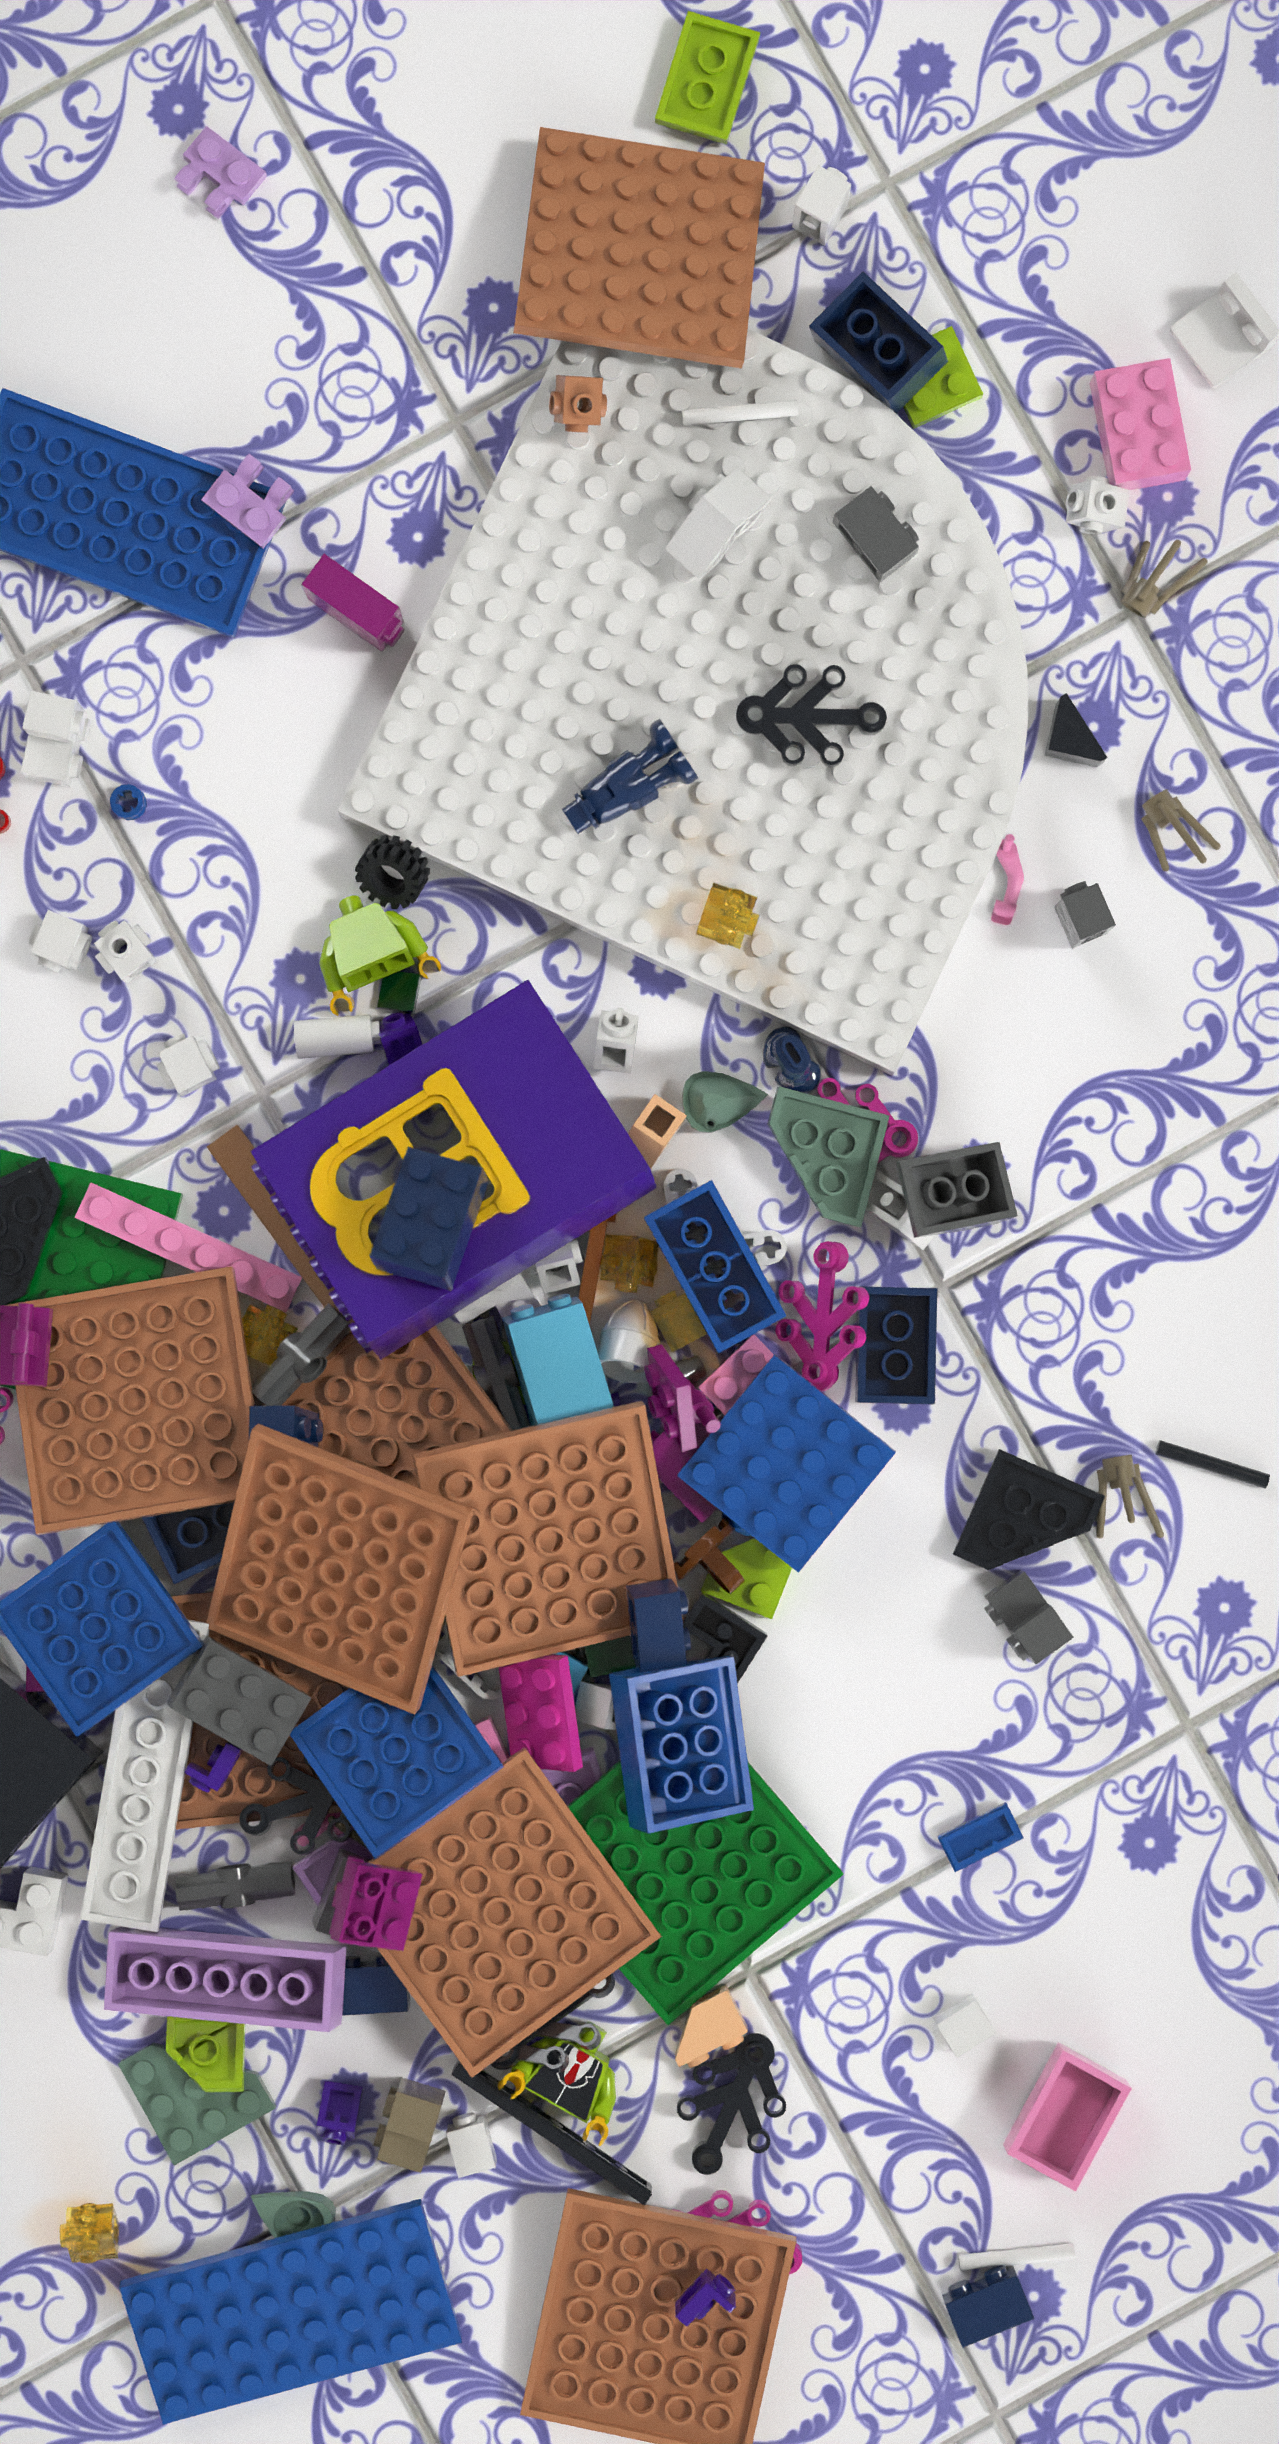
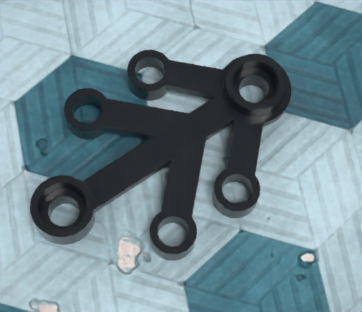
(804, 716)
(316, 1798)
(559, 2031)
(734, 2097)

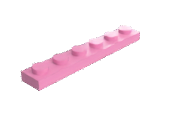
(186, 1245)

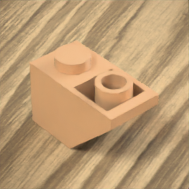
(655, 1128)
(710, 2024)

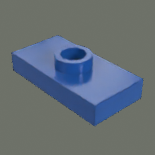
(980, 1837)

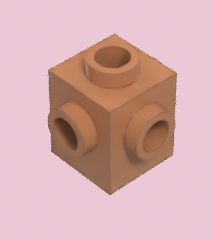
(565, 398)

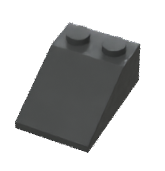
(957, 1190)

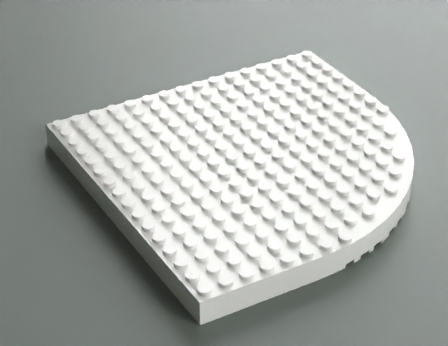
(584, 631)

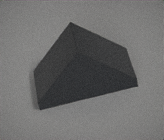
(1071, 737)

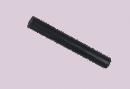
(1212, 1464)

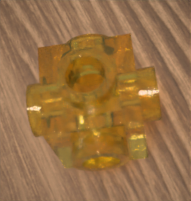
(728, 916)
(629, 1262)
(265, 1332)
(91, 2233)

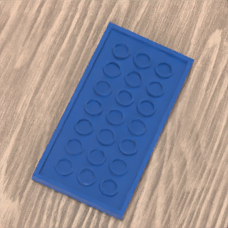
(121, 515)
(291, 2311)

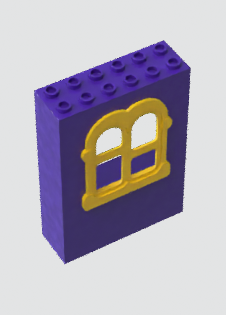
(523, 1114)

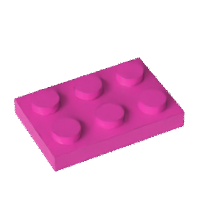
(542, 1711)

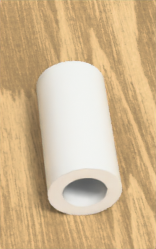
(336, 1036)

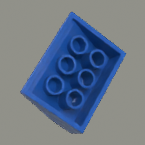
(681, 1744)

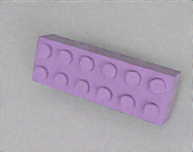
(225, 1978)

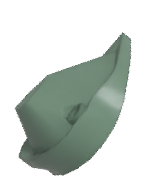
(717, 1099)
(293, 2211)

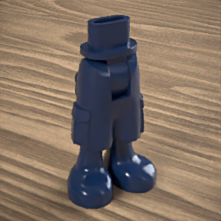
(626, 786)
(796, 1069)

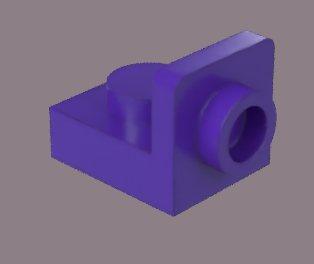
(398, 1036)
(222, 1763)
(338, 2112)
(698, 2297)

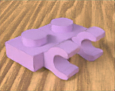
(224, 166)
(244, 508)

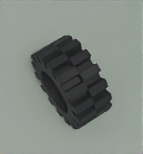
(400, 858)

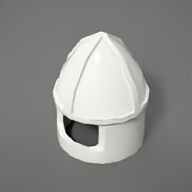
(626, 1341)

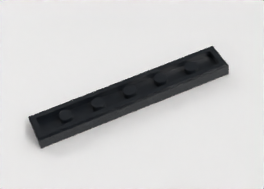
(557, 2133)

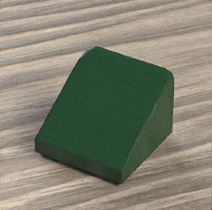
(400, 992)

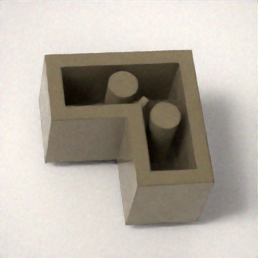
(411, 2124)

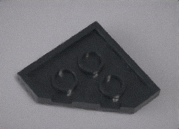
(26, 1216)
(1023, 1512)

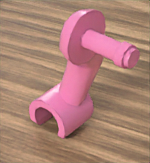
(1009, 859)

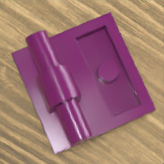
(25, 1344)
(676, 1400)
(374, 1905)

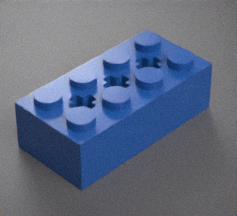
(722, 1241)

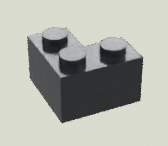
(725, 1632)

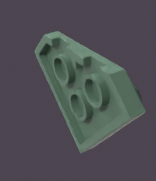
(830, 1150)
(181, 2111)

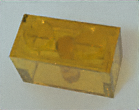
(677, 1320)

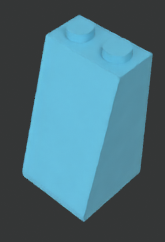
(556, 1360)

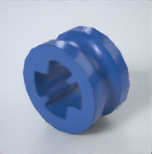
(136, 794)

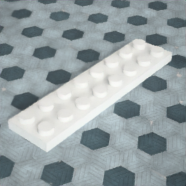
(139, 1807)

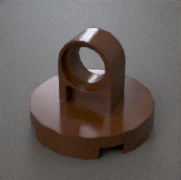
(708, 1555)

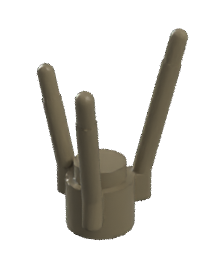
(1142, 596)
(1166, 810)
(1119, 1473)

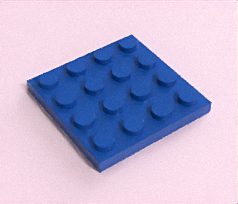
(786, 1463)
(97, 1627)
(395, 1766)

